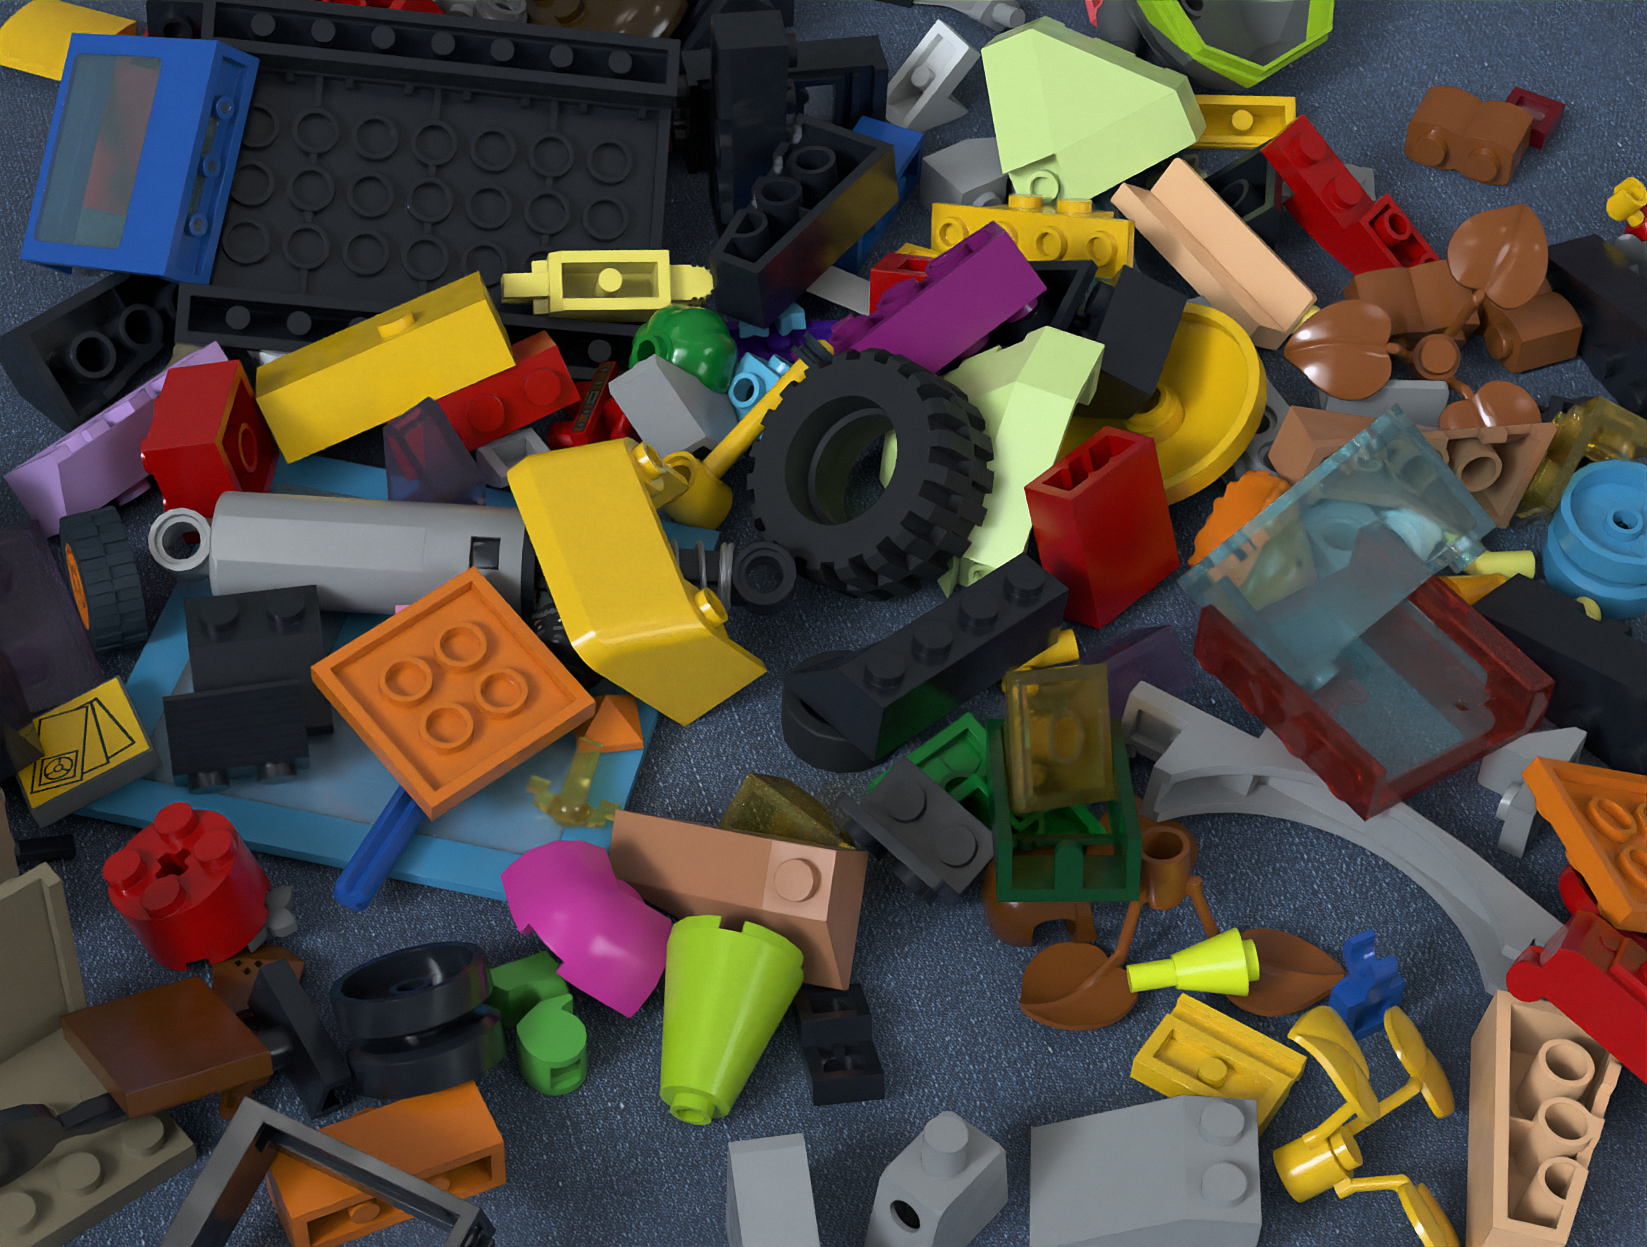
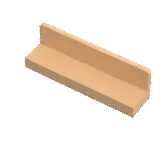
(1218, 253)

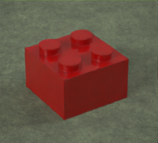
(208, 439)

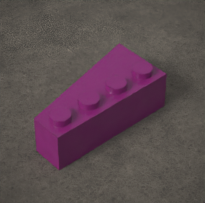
(951, 310)

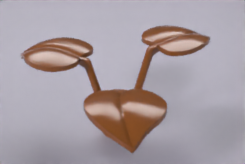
(1346, 343)
(1085, 990)

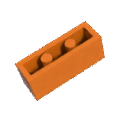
(433, 1136)

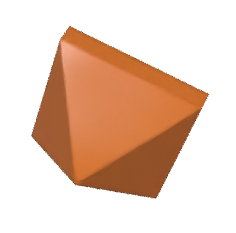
(614, 724)

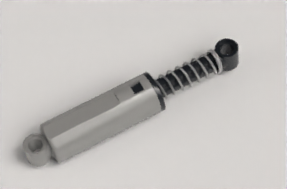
(396, 552)

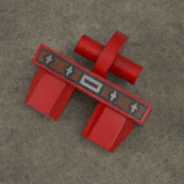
(594, 416)

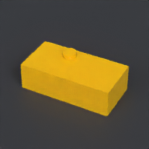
(383, 367)

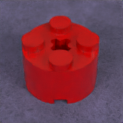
(188, 887)

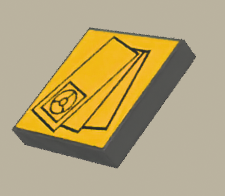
(89, 751)

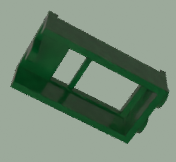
(1067, 873)

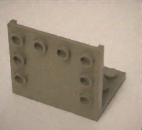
(88, 1173)

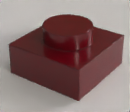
(1546, 114)

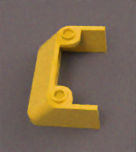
(619, 579)

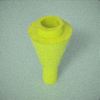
(1212, 966)

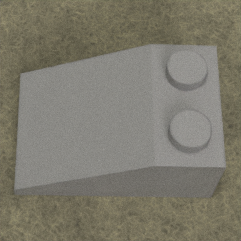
(1148, 1176)

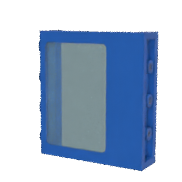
(140, 156)

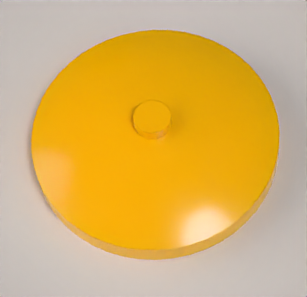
(1202, 405)

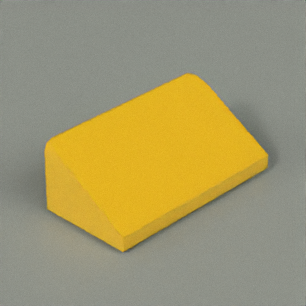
(1242, 120)

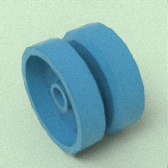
(1601, 538)

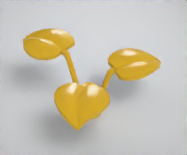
(1330, 1153)

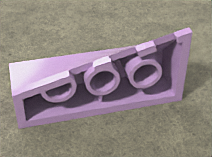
(98, 457)

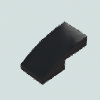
(837, 1045)

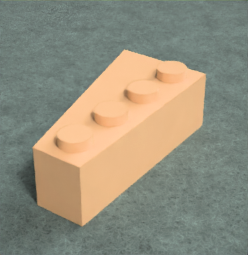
(1531, 1122)

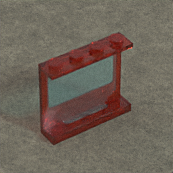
(1407, 709)

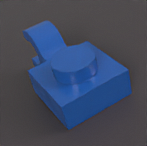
(1368, 987)

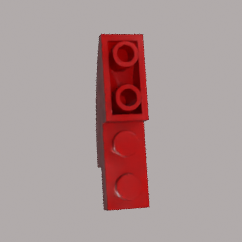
(1338, 210)

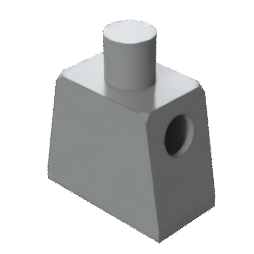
(946, 1178)

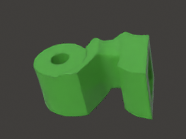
(547, 1033)

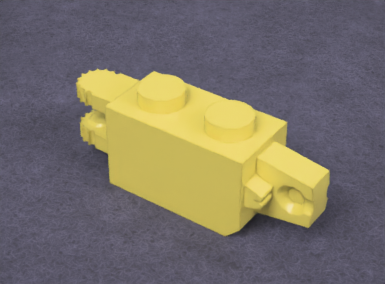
(606, 285)

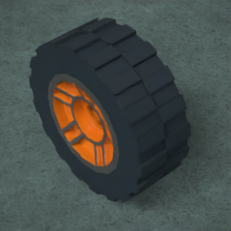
(103, 579)

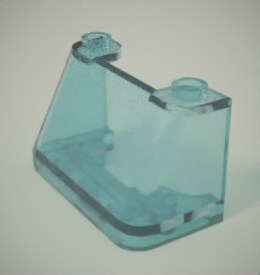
(1342, 548)

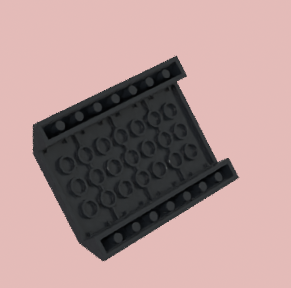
(424, 152)

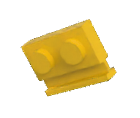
(1217, 1056)

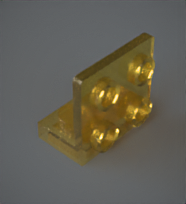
(1593, 429)

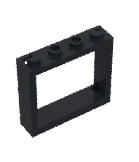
(248, 1152)

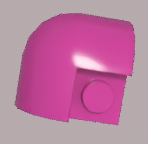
(590, 920)

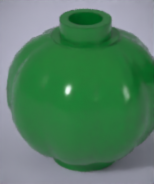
(691, 340)

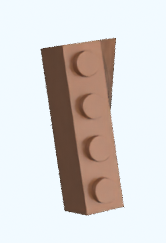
(1489, 461)

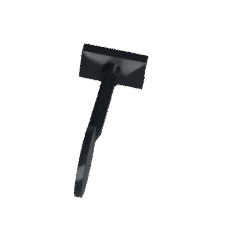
(288, 1030)

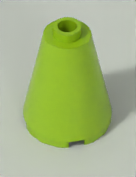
(720, 1011)

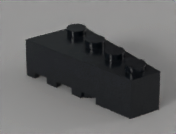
(1613, 311)
(1593, 664)

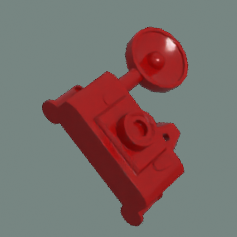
(1591, 975)

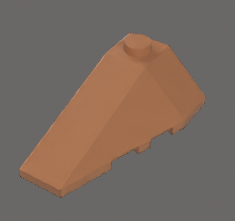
(779, 882)

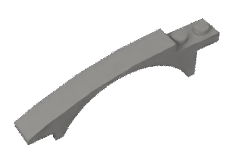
(1221, 769)

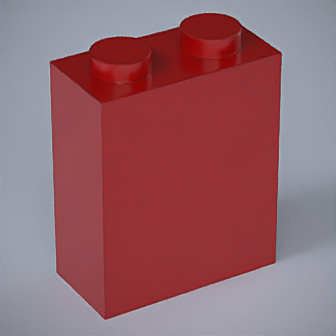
(1104, 524)

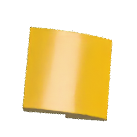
(41, 32)

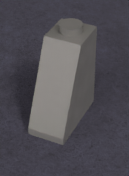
(770, 1194)

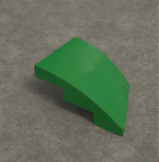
(958, 765)

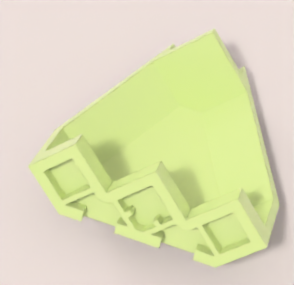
(1081, 111)
(1027, 408)

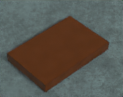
(166, 1046)

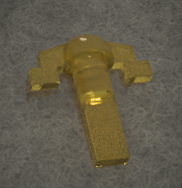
(571, 806)

